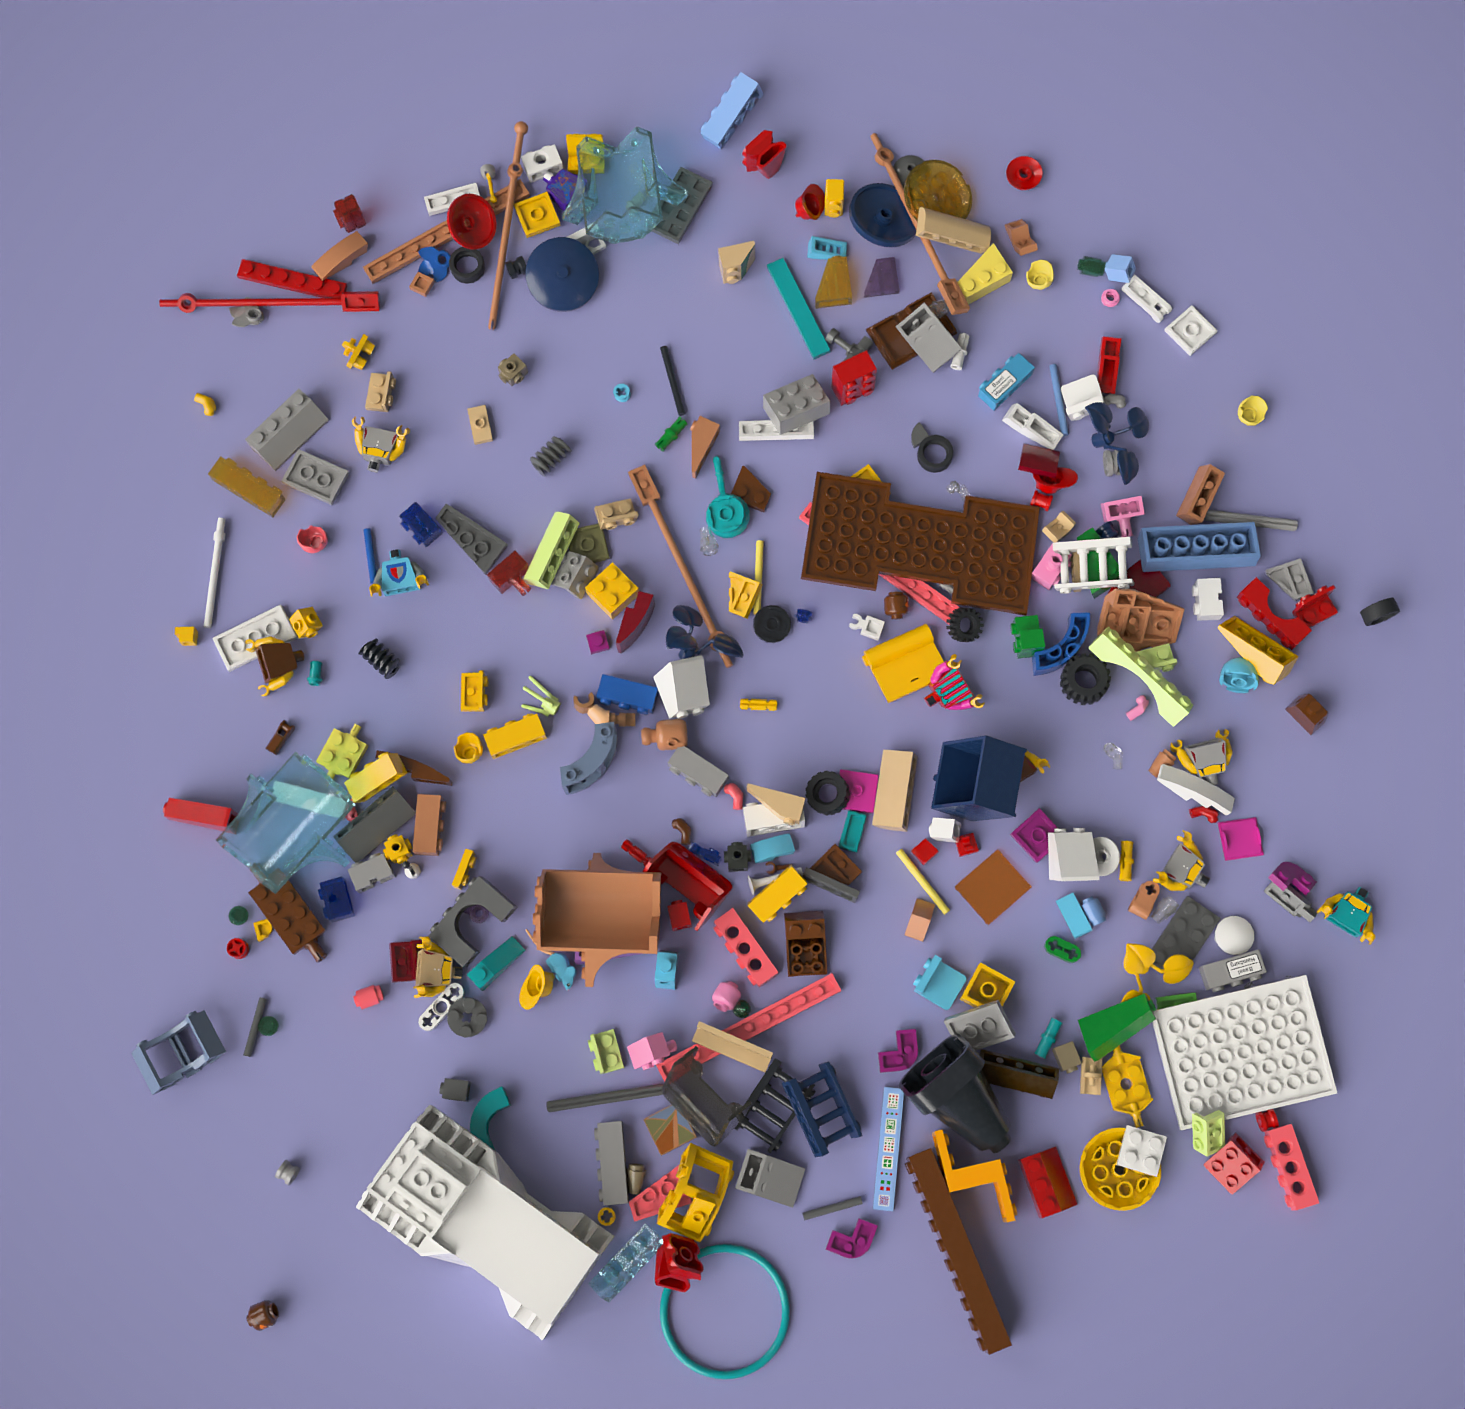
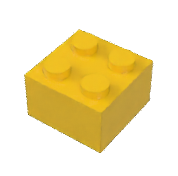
(612, 590)
(986, 986)

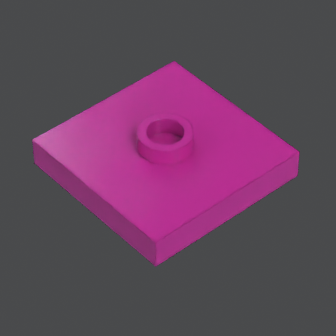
(862, 790)

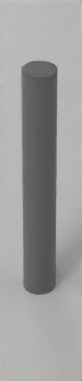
(254, 1027)
(832, 1208)

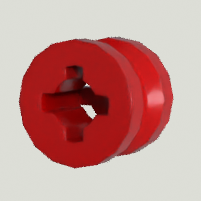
(235, 945)
(1267, 1120)

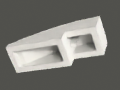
(1032, 426)

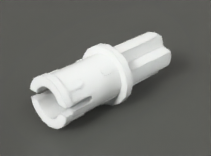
(958, 359)

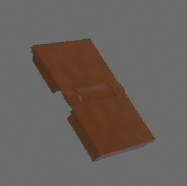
(891, 342)

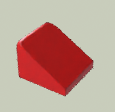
(924, 851)

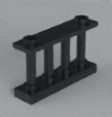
(764, 1087)

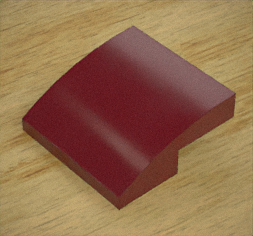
(1039, 460)
(1147, 582)
(404, 960)

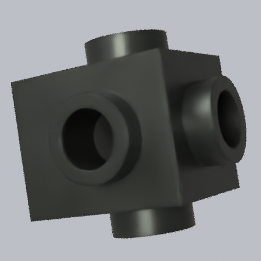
(737, 864)

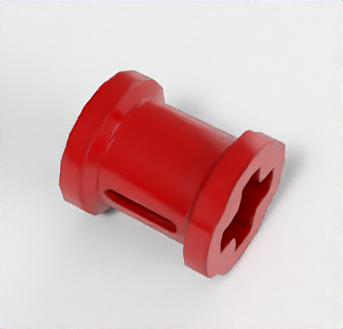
(1041, 500)

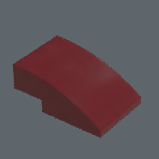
(635, 621)

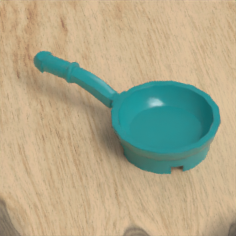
(727, 513)

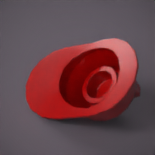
(810, 203)
(1064, 478)

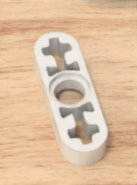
(427, 1014)

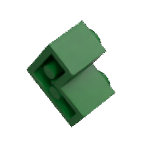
(1028, 636)

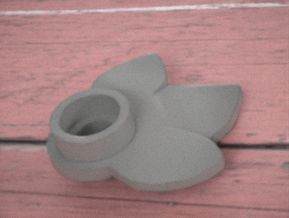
(244, 315)

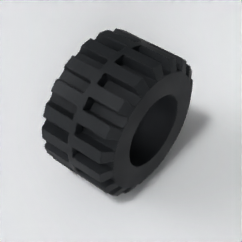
(1091, 665)

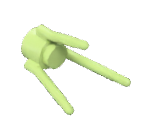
(549, 704)

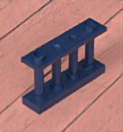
(803, 1109)

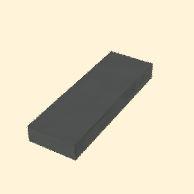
(831, 885)

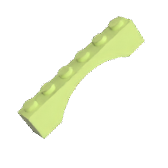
(1113, 649)

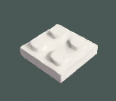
(1141, 1150)

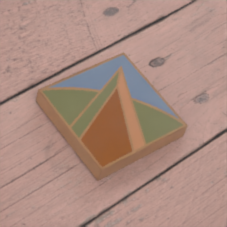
(669, 1129)

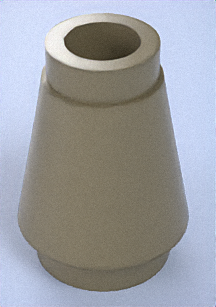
(635, 1177)

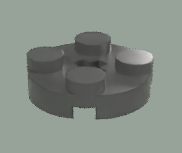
(466, 1028)

